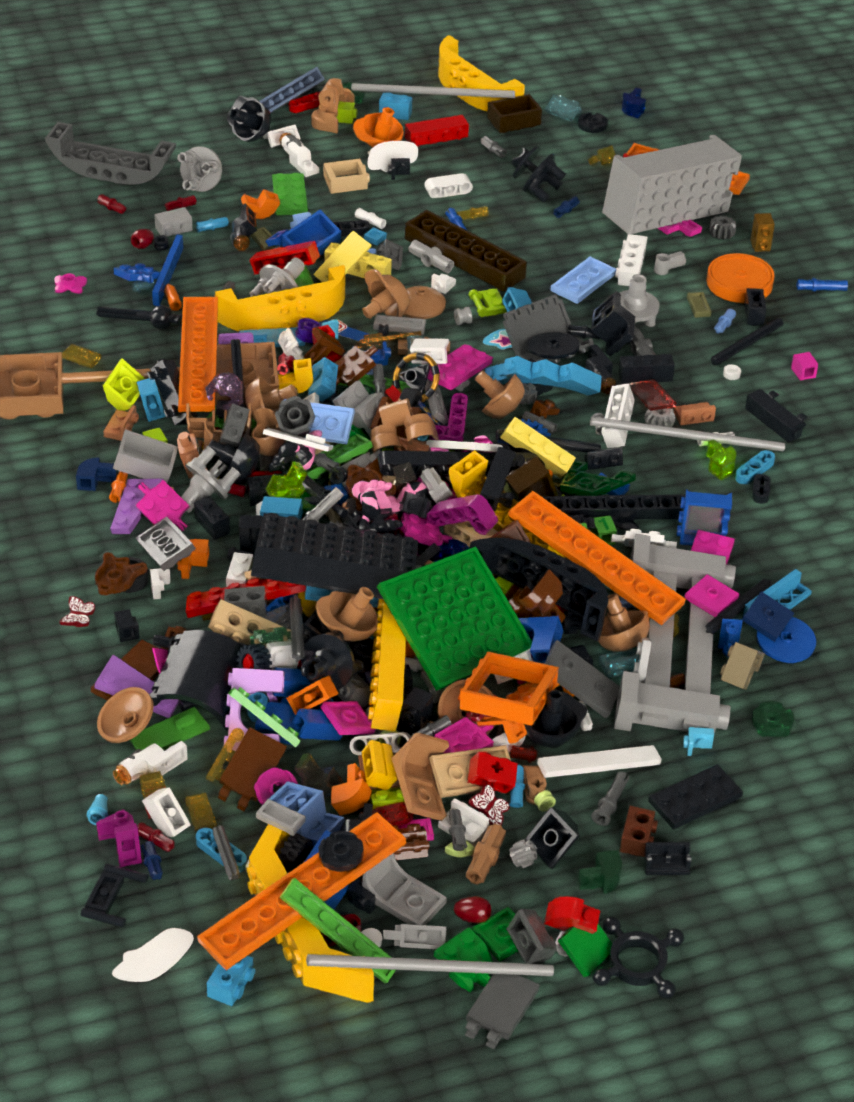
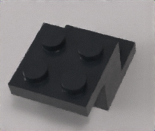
(613, 324)

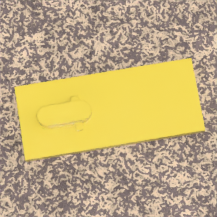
(346, 254)

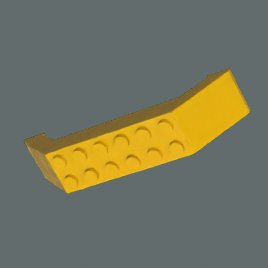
(302, 936)

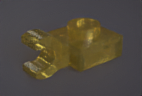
(604, 155)

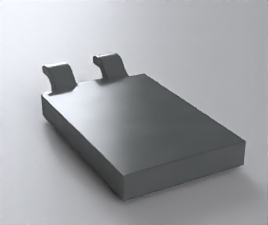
(500, 1007)

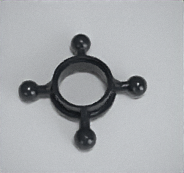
(674, 938)

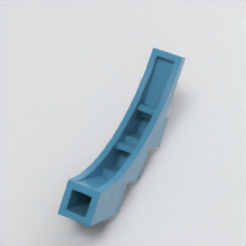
(547, 373)

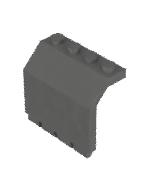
(538, 318)

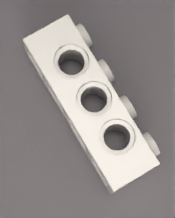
(631, 258)
(618, 408)

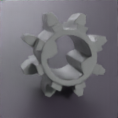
(523, 853)

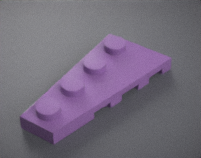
(127, 514)
(119, 676)

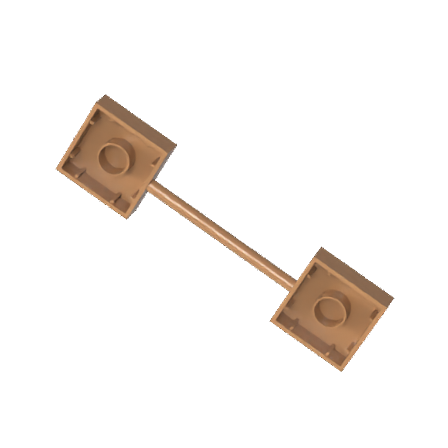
(35, 381)

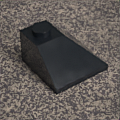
(553, 836)

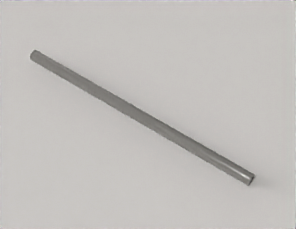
(433, 90)
(688, 434)
(429, 965)

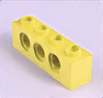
(367, 262)

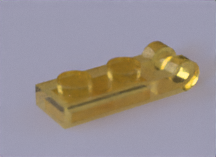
(225, 755)

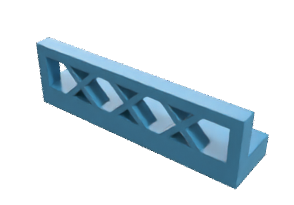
(783, 590)

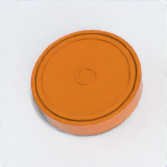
(735, 272)

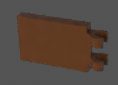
(252, 758)

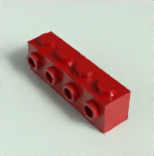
(437, 130)
(279, 257)

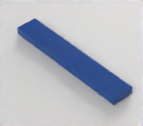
(167, 270)

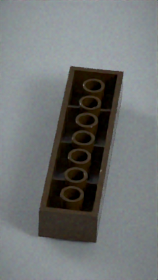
(467, 250)

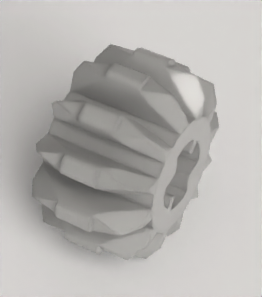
(660, 417)

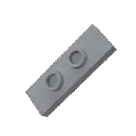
(400, 324)
(437, 405)

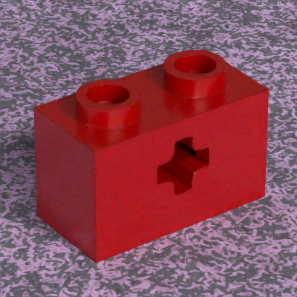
(492, 770)

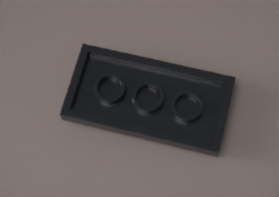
(695, 796)

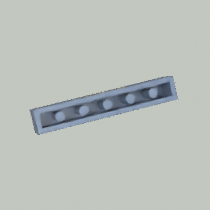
(293, 90)

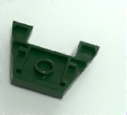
(589, 484)

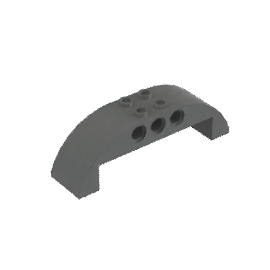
(106, 162)

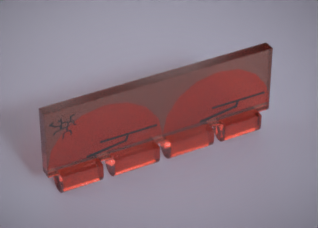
(652, 395)

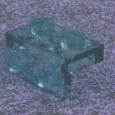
(563, 107)
(617, 662)

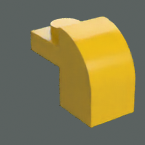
(301, 377)

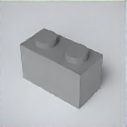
(173, 222)

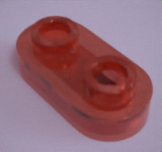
(395, 814)

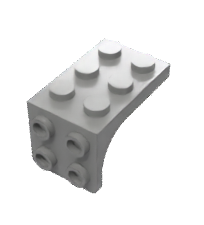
(402, 893)

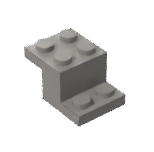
(363, 404)

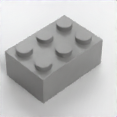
(145, 456)

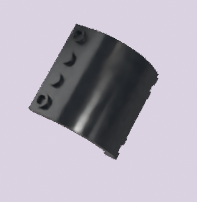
(199, 671)

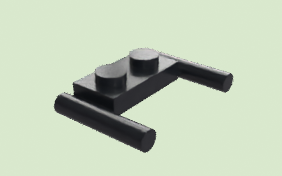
(105, 893)

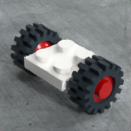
(274, 655)

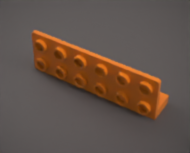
(515, 730)

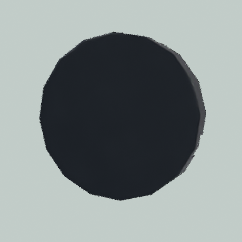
(592, 123)
(341, 851)

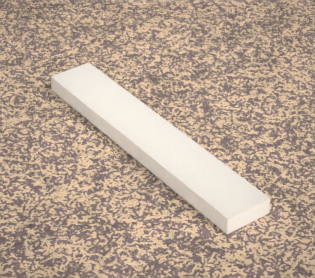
(599, 761)

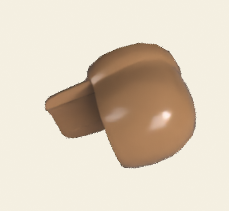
(268, 444)

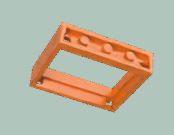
(510, 667)

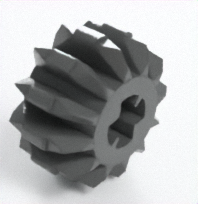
(722, 227)

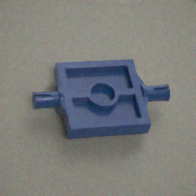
(137, 273)

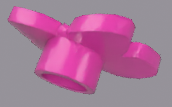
(70, 282)

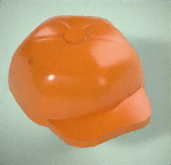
(378, 128)

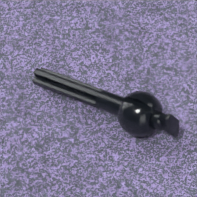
(160, 316)

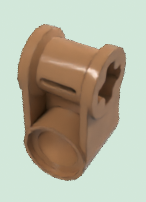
(533, 781)

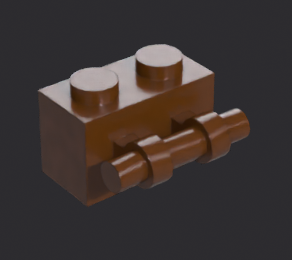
(416, 842)

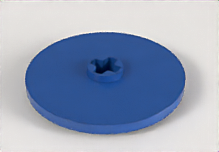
(796, 648)

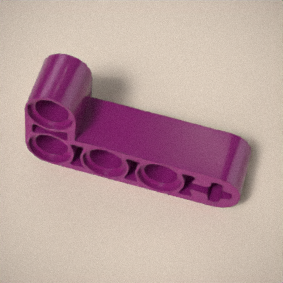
(457, 420)
(462, 509)

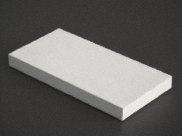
(467, 446)

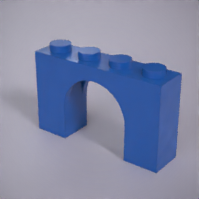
(544, 633)
(307, 722)

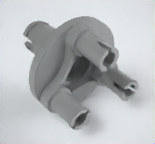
(200, 169)
(277, 279)
(639, 302)
(205, 482)

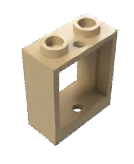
(346, 183)

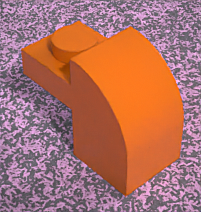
(263, 206)
(198, 557)
(351, 795)

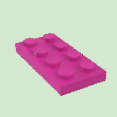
(461, 366)

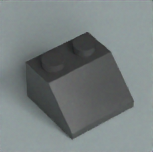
(531, 937)

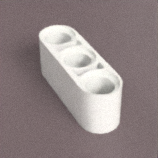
(448, 185)
(390, 738)

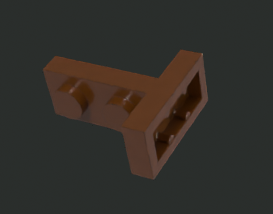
(323, 346)

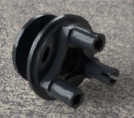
(545, 172)

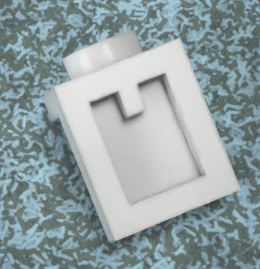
(442, 283)
(158, 579)

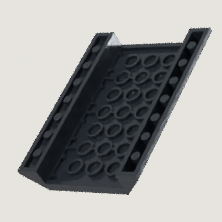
(329, 555)

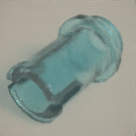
(138, 286)

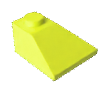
(122, 386)

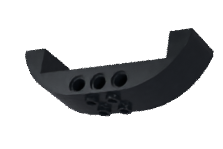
(527, 564)

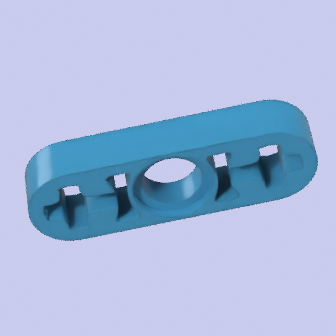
(741, 473)
(205, 845)

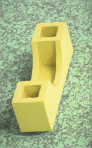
(553, 456)

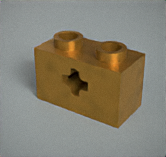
(762, 232)

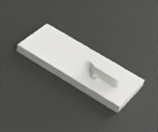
(310, 440)

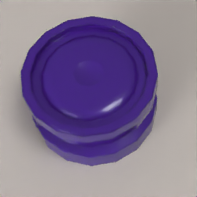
(305, 328)

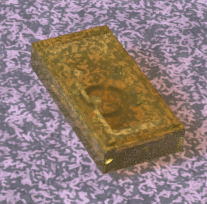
(81, 356)
(200, 812)

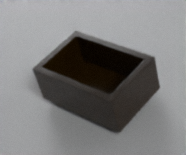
(514, 113)
(529, 478)

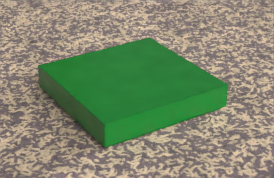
(495, 934)
(586, 949)

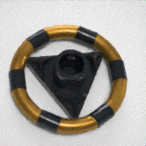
(417, 377)

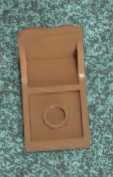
(417, 777)

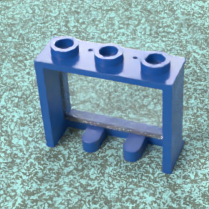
(703, 513)

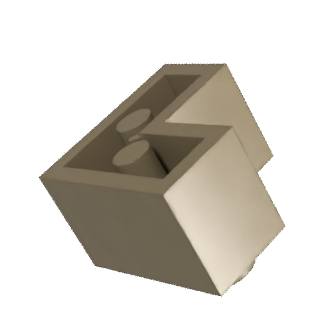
(741, 665)

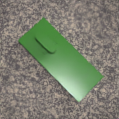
(172, 730)

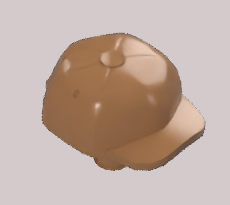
(387, 295)
(262, 395)
(503, 398)
(349, 614)
(623, 628)

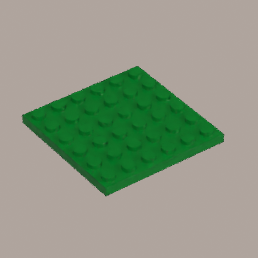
(454, 616)

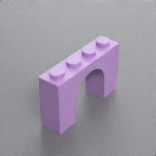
(252, 682)

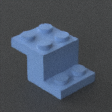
(310, 804)

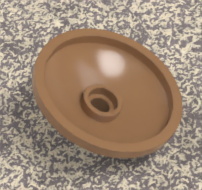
(424, 302)
(450, 705)
(125, 715)

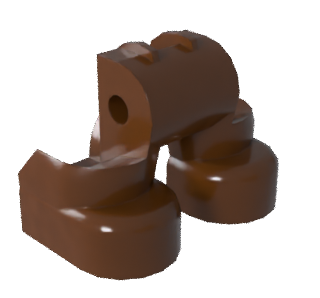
(539, 601)

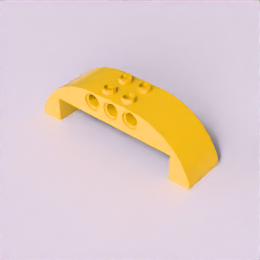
(458, 73)
(283, 307)
(468, 479)

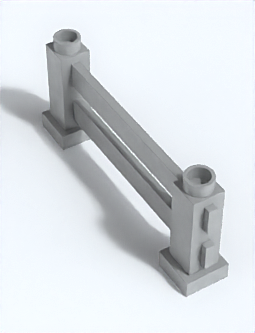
(654, 701)

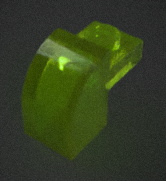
(721, 459)
(289, 485)

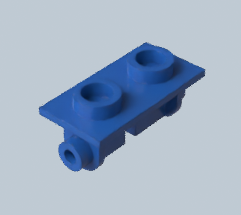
(729, 634)

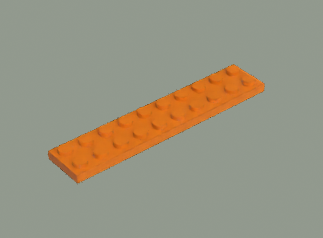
(198, 353)
(598, 557)
(269, 915)

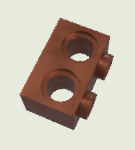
(638, 831)

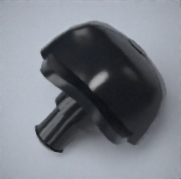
(249, 119)
(242, 459)
(557, 720)

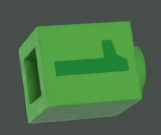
(604, 529)

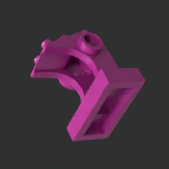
(124, 830)

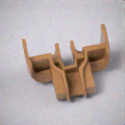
(326, 116)
(400, 414)
(205, 427)

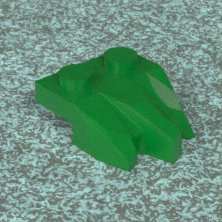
(465, 947)

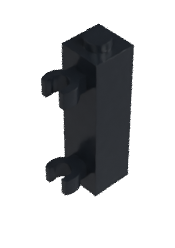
(167, 380)
(774, 415)
(496, 478)

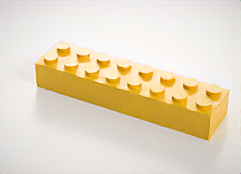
(387, 671)

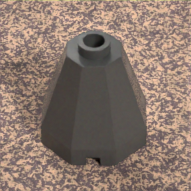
(295, 416)

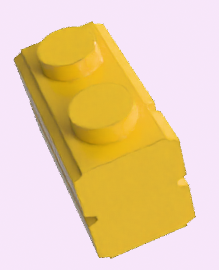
(379, 765)

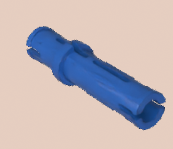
(454, 218)
(815, 284)

